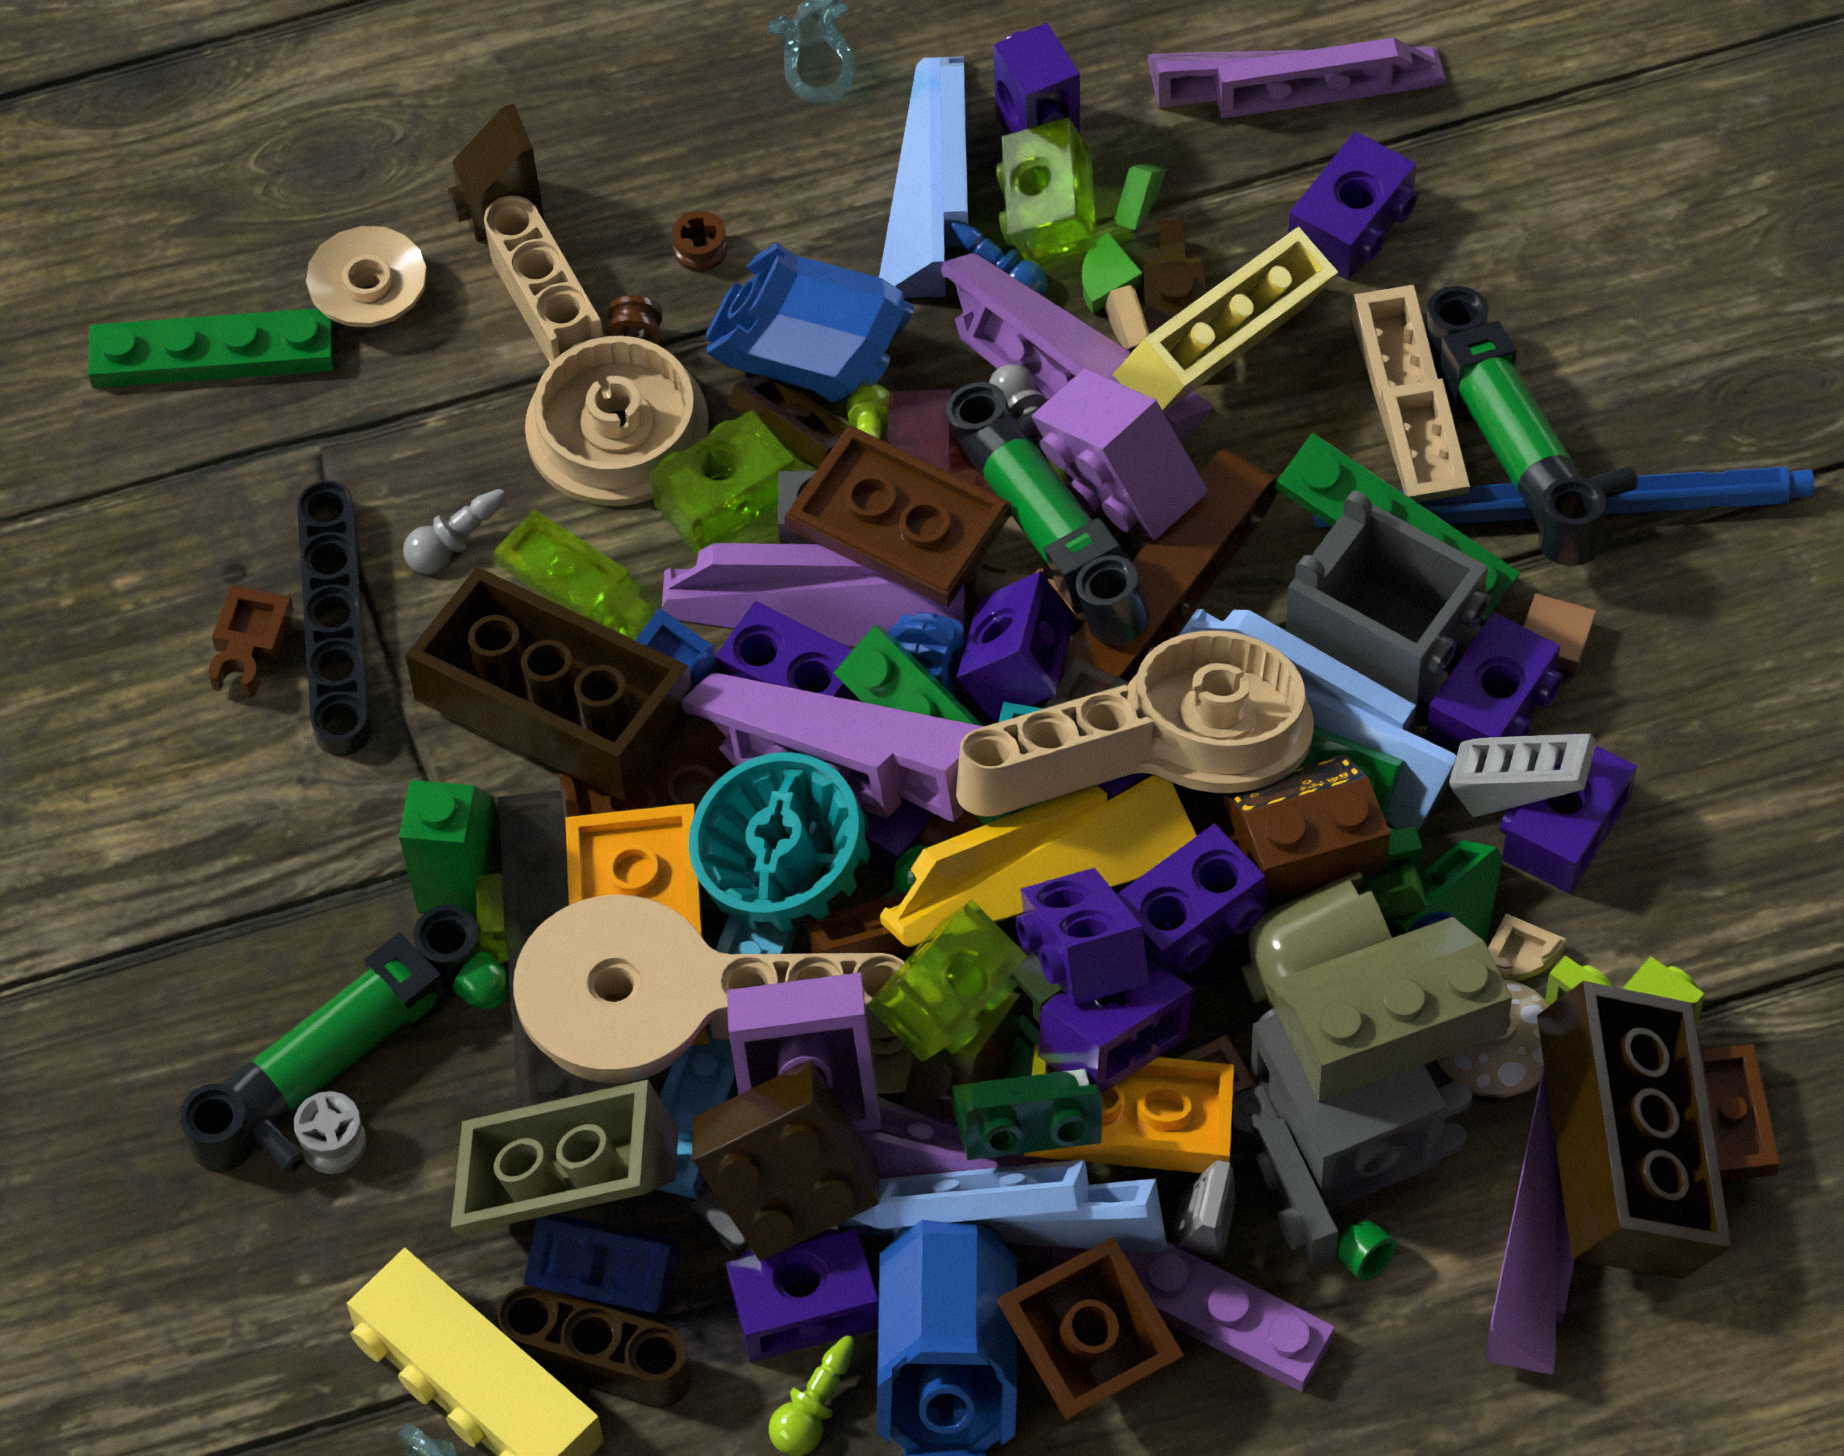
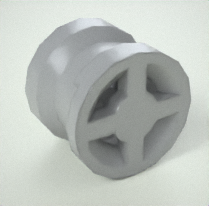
(324, 1117)

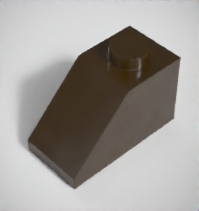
(492, 167)
(981, 1059)

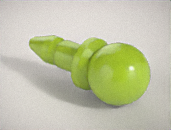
(869, 409)
(798, 1425)

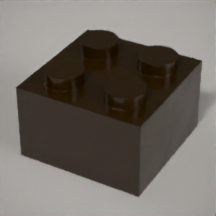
(785, 1160)

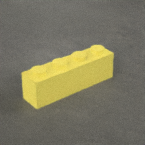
(1227, 320)
(467, 1366)

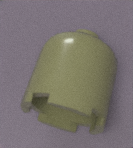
(1311, 932)

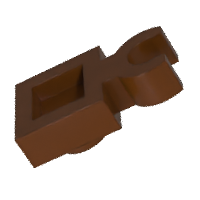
(248, 630)

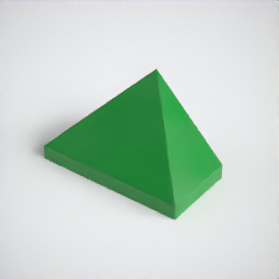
(1459, 884)

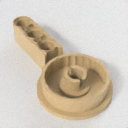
(589, 375)
(1199, 713)
(669, 979)

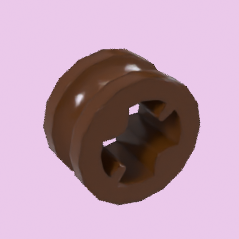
(702, 257)
(635, 317)

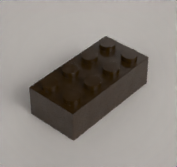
(550, 683)
(1633, 1131)

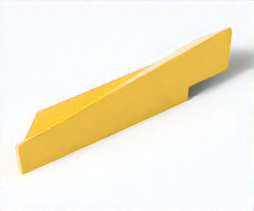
(1038, 845)

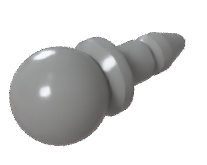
(1019, 390)
(431, 547)

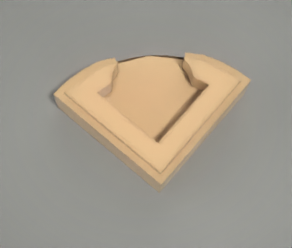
(1126, 316)
(1524, 949)

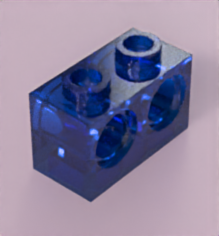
(601, 1263)

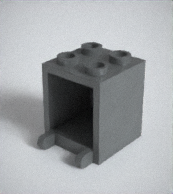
(1388, 601)
(1364, 1135)

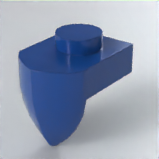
(680, 643)

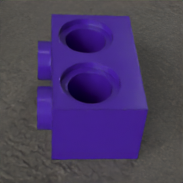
(796, 652)
(1179, 894)
(1083, 936)

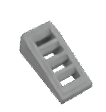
(1498, 771)
(1206, 1213)

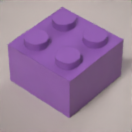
(1119, 454)
(807, 1020)

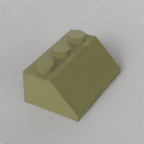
(1392, 1007)
(563, 1156)

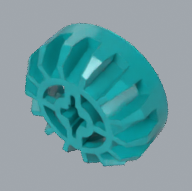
(764, 817)

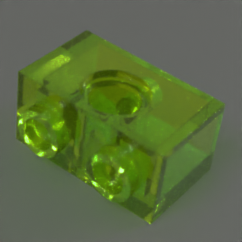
(1047, 192)
(710, 509)
(919, 998)

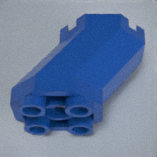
(808, 324)
(945, 1340)

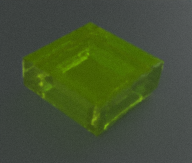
(492, 915)

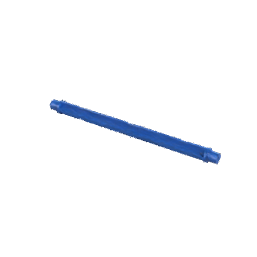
(1652, 494)

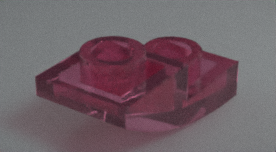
(921, 425)

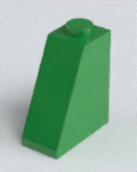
(447, 842)

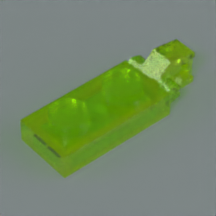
(573, 574)

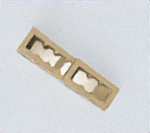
(1409, 393)

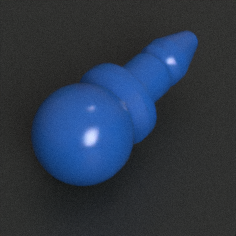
(1023, 270)

